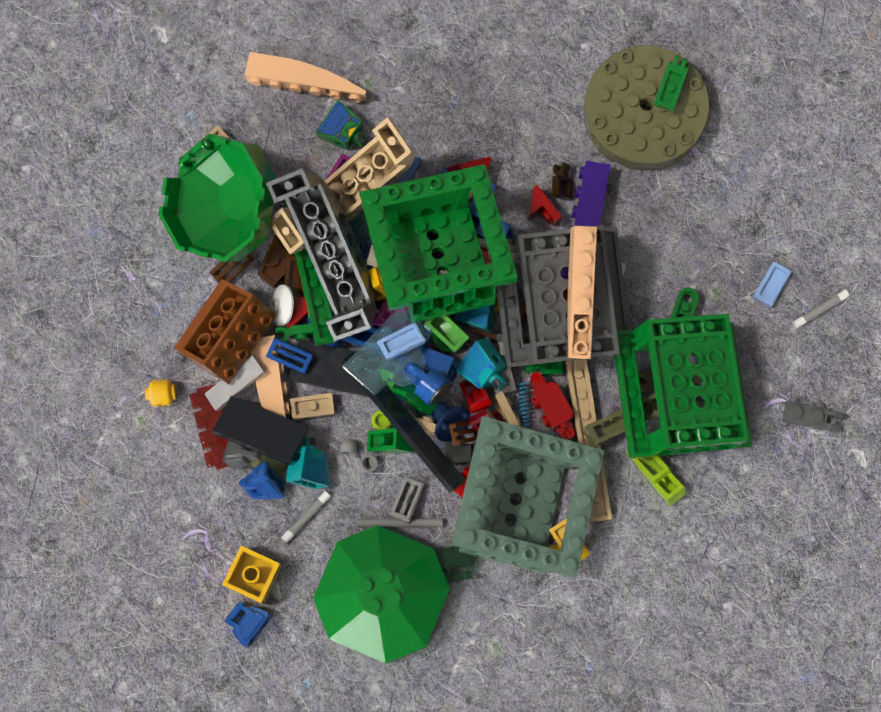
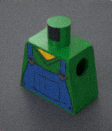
(341, 128)

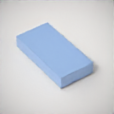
(771, 284)
(401, 341)

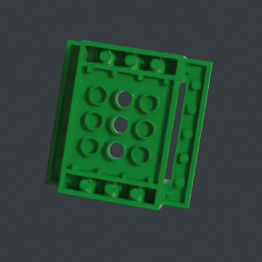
(398, 227)
(684, 425)

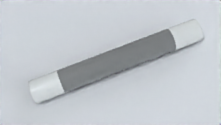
(821, 309)
(306, 517)

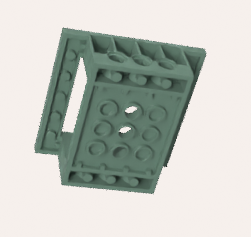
(541, 458)

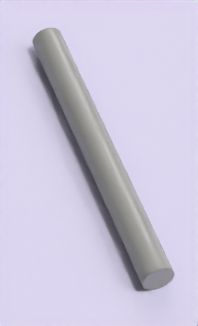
(423, 522)

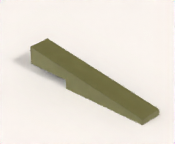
(613, 424)

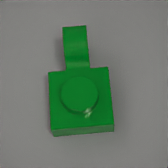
(297, 332)
(546, 369)

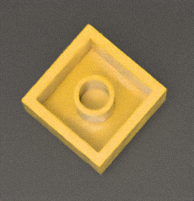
(252, 574)

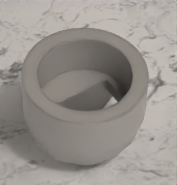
(348, 447)
(372, 462)

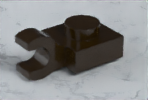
(561, 183)

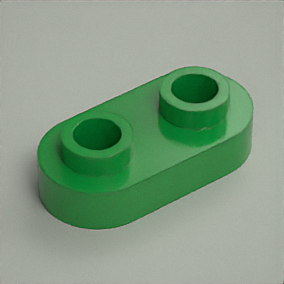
(685, 308)

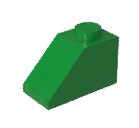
(408, 395)
(387, 442)

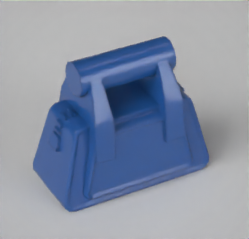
(263, 483)
(249, 625)

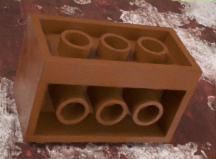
(225, 331)

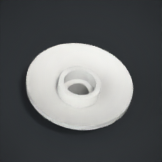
(282, 305)

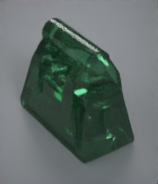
(451, 558)

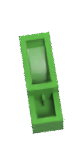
(447, 331)

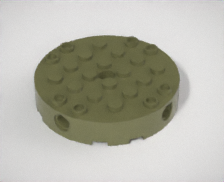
(638, 136)

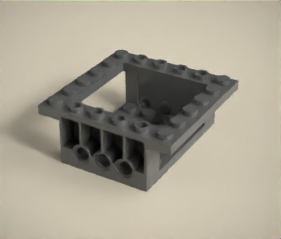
(541, 260)

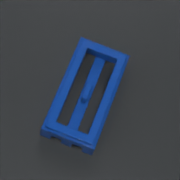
(292, 347)

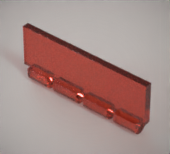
(207, 419)

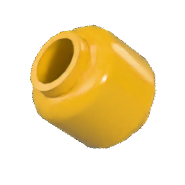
(161, 392)

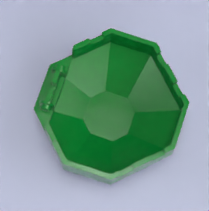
(219, 199)
(381, 594)

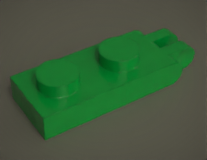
(671, 84)

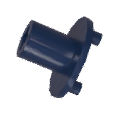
(446, 416)

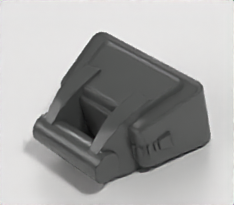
(239, 456)

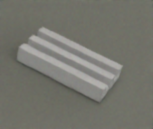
(400, 516)

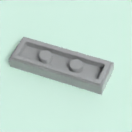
(246, 375)

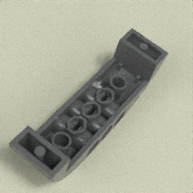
(331, 249)

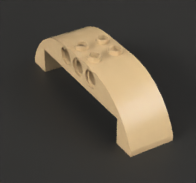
(374, 166)

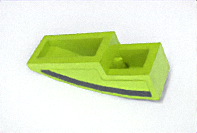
(660, 478)

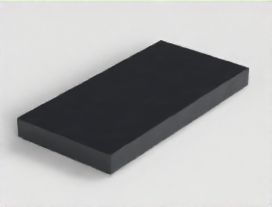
(326, 369)
(260, 430)

